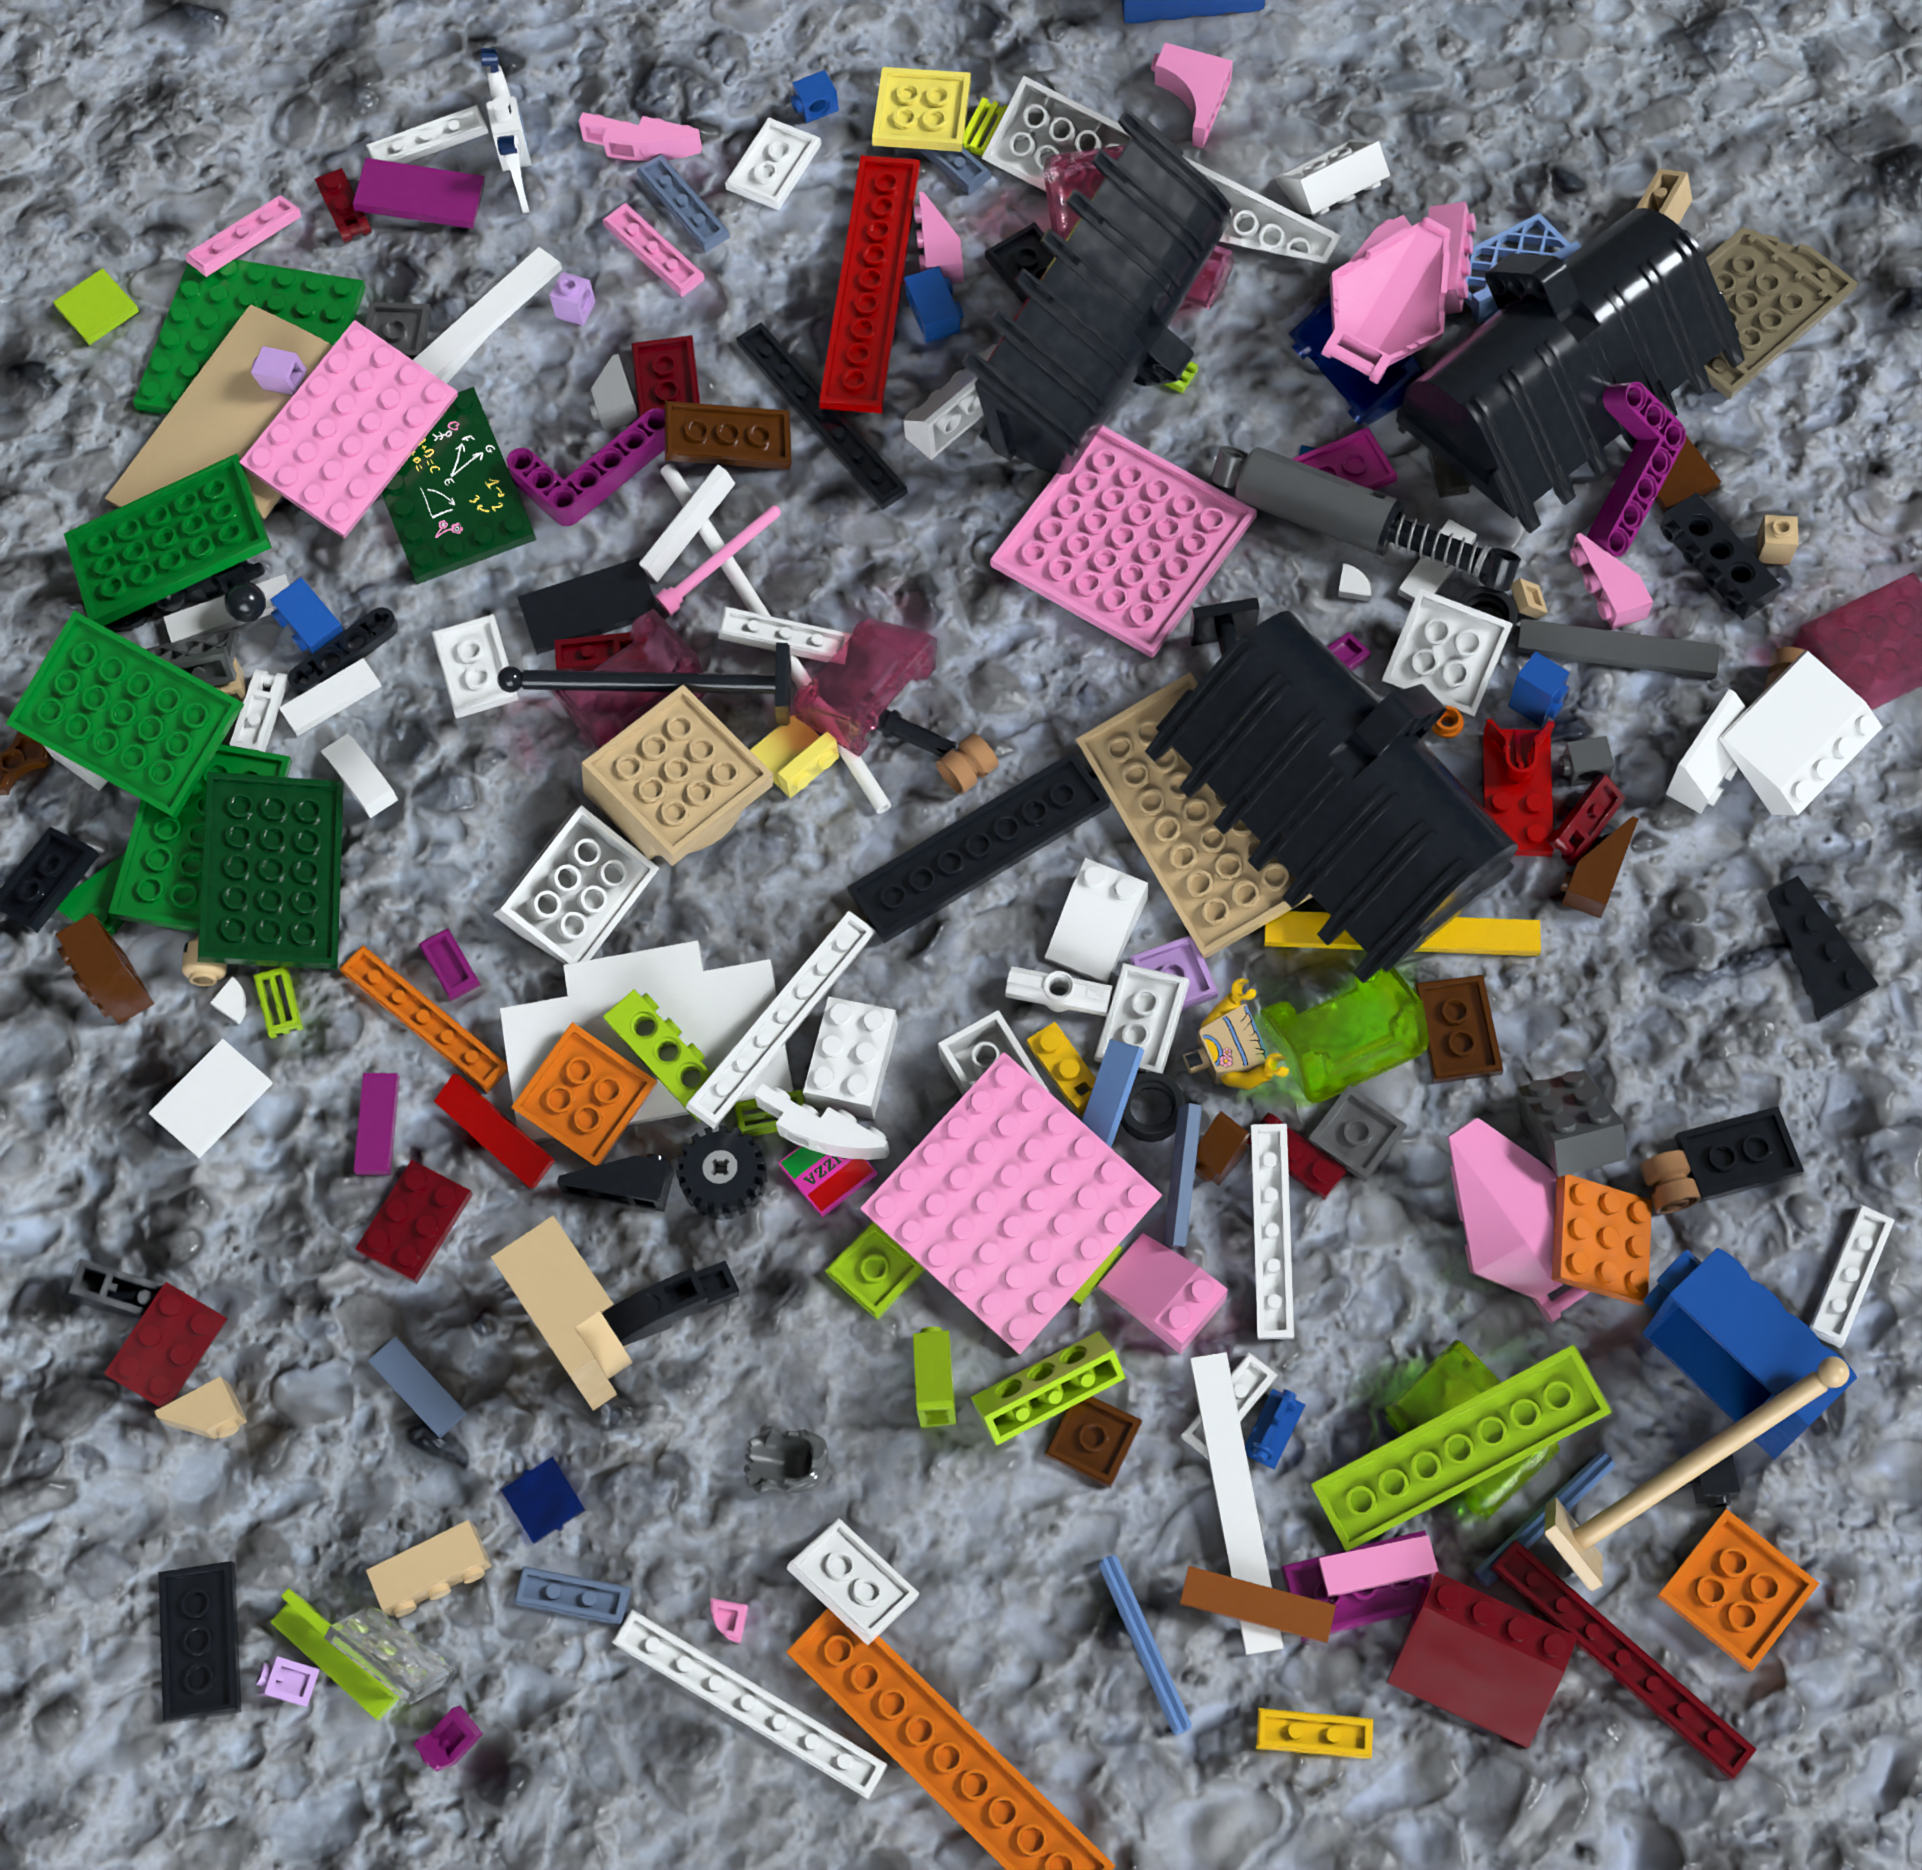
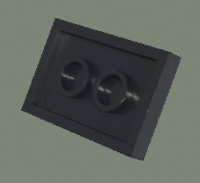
(45, 879)
(1740, 1153)

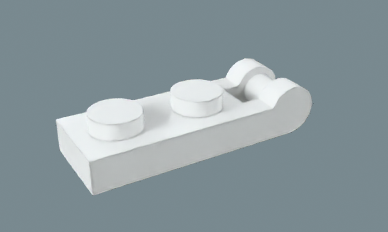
(260, 710)

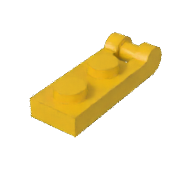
(1063, 1065)

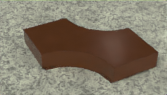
(19, 759)

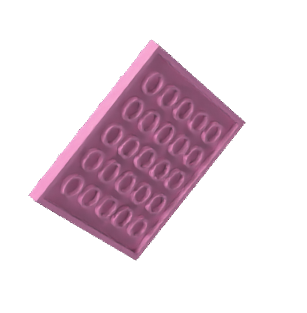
(1124, 541)
(1011, 1203)

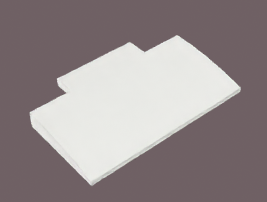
(707, 1006)

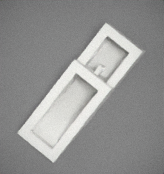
(359, 775)

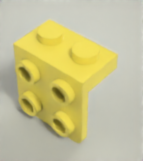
(796, 755)

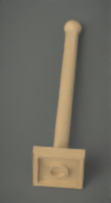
(1577, 1542)

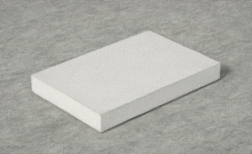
(773, 163)
(470, 662)
(1144, 1014)
(210, 1098)
(853, 1581)

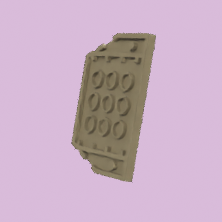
(1774, 300)

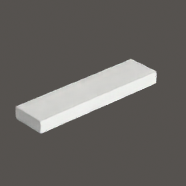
(430, 137)
(687, 523)
(212, 615)
(765, 631)
(1850, 1275)

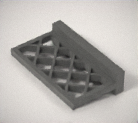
(204, 656)

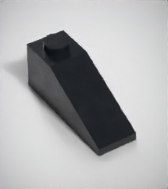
(627, 1181)
(110, 1289)

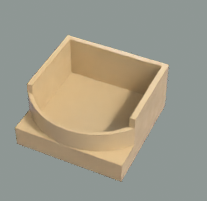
(674, 778)
(565, 1307)

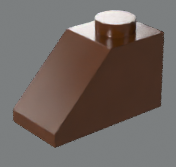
(1220, 1149)

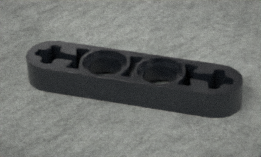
(339, 648)

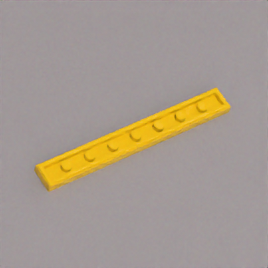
(1459, 936)

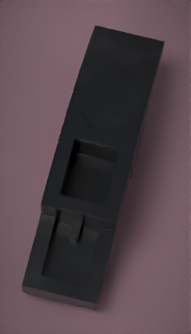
(670, 1300)

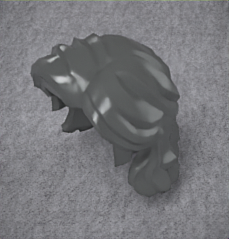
(785, 1460)

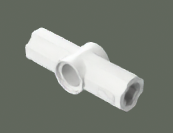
(1037, 987)

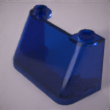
(1367, 400)

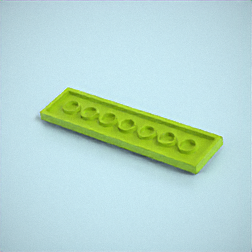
(1461, 1447)

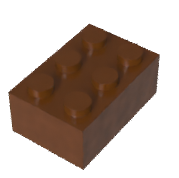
(103, 969)

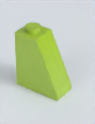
(934, 1377)

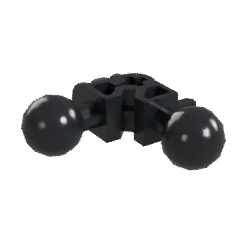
(242, 598)

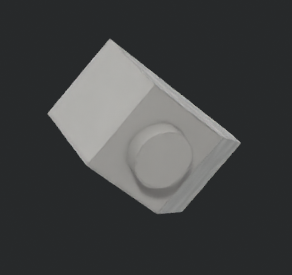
(612, 397)

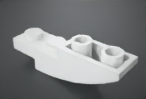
(831, 1134)

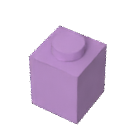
(278, 370)

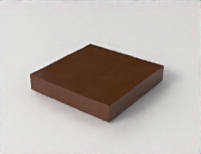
(1688, 475)
(1094, 1439)

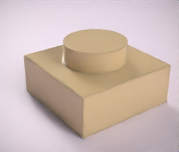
(1528, 598)

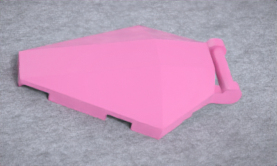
(1390, 299)
(1507, 1214)

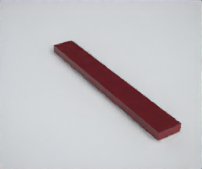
(1624, 1660)

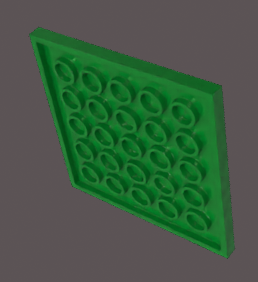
(211, 306)

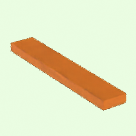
(425, 1019)

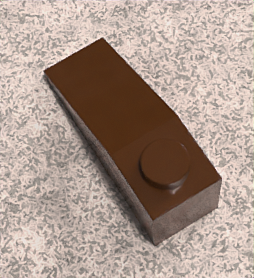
(1596, 872)

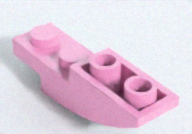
(641, 141)

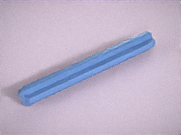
(1534, 1527)
(1145, 1645)

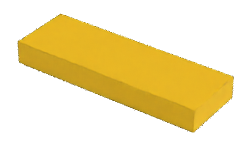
(1314, 1733)

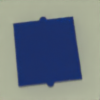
(543, 1500)

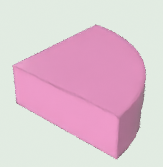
(729, 1618)

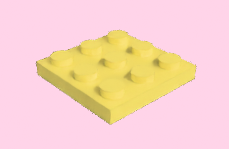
(921, 109)

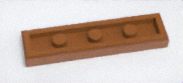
(1257, 1604)

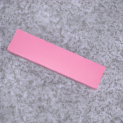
(243, 235)
(653, 249)

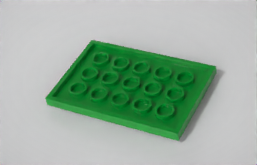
(166, 541)
(125, 714)
(165, 854)

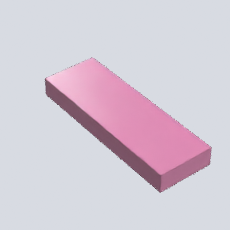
(1377, 1566)

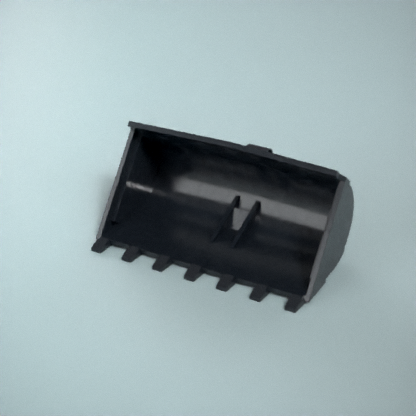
(1101, 304)
(1527, 386)
(1337, 789)

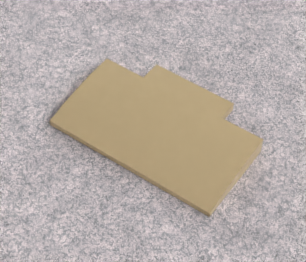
(220, 411)

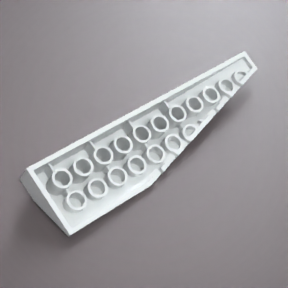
(1048, 124)

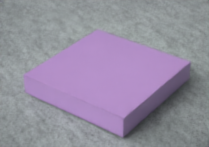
(1184, 960)

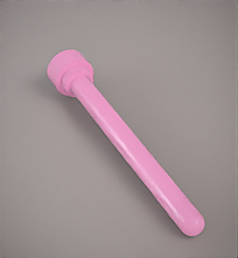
(672, 597)

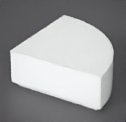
(1354, 584)
(231, 1001)

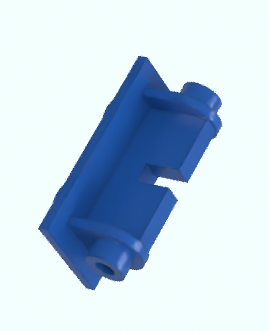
(1274, 1427)

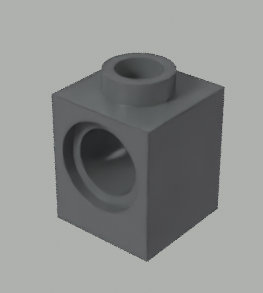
(1586, 760)

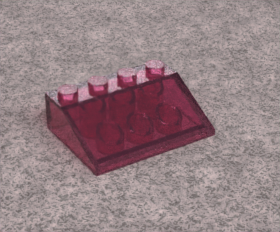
(1872, 641)

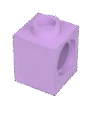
(572, 298)

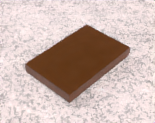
(1459, 1029)

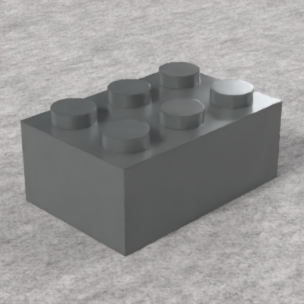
(1571, 1123)

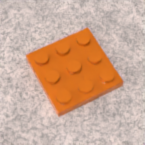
(584, 1094)
(1601, 1239)
(1738, 1590)

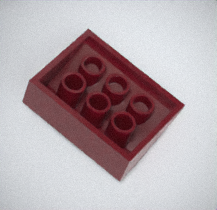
(1481, 1659)

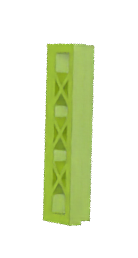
(307, 1631)

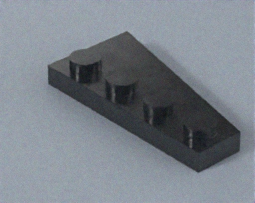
(1824, 958)

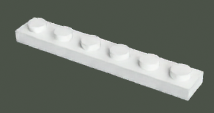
(1272, 1232)

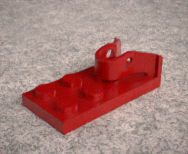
(1519, 784)

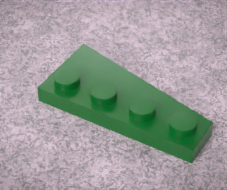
(95, 897)

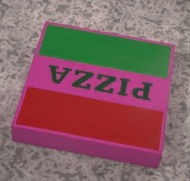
(825, 1178)

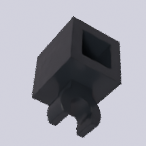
(1716, 1485)

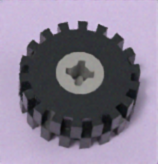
(731, 1186)

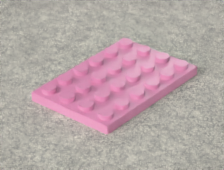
(349, 429)

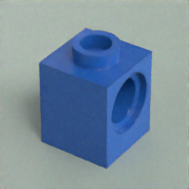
(814, 96)

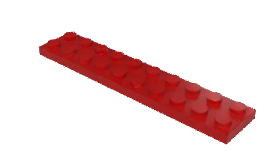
(870, 285)

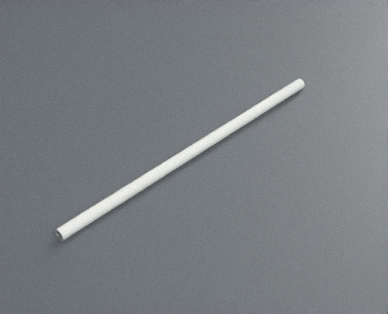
(755, 605)

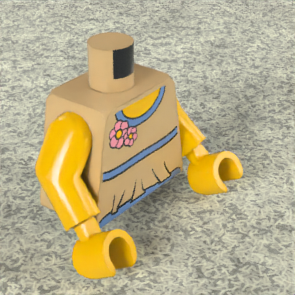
(1233, 1046)

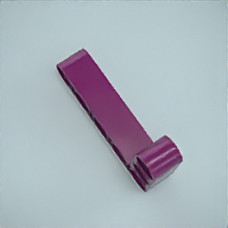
(1657, 447)
(593, 472)

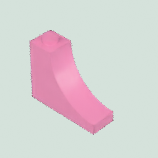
(1197, 80)

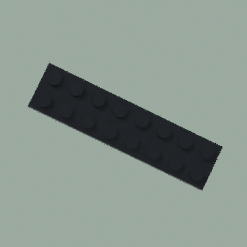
(978, 847)

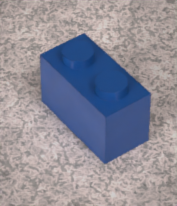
(932, 304)
(305, 616)
(1539, 689)

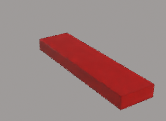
(494, 1131)

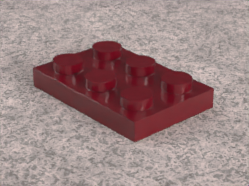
(414, 1221)
(166, 1346)

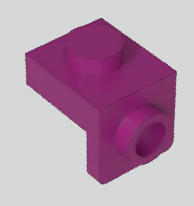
(448, 1740)

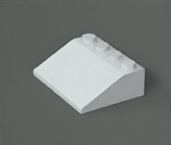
(1799, 735)
(576, 889)

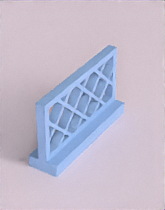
(1482, 302)

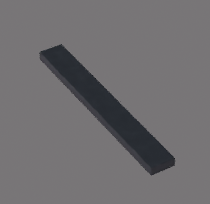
(827, 424)

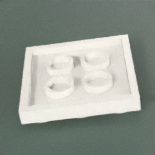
(1448, 651)

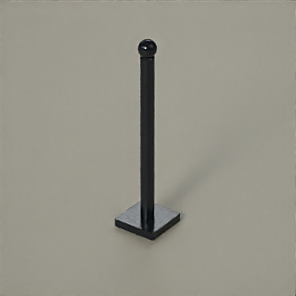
(1223, 622)
(512, 679)

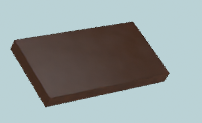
(727, 435)

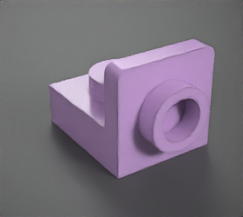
(287, 1680)

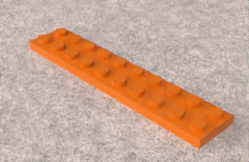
(942, 1751)

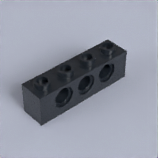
(1717, 539)

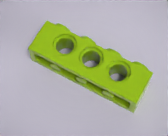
(625, 1020)
(1048, 1387)

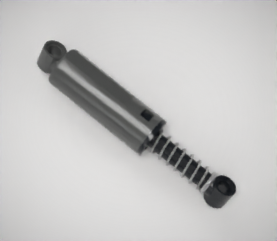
(1351, 513)

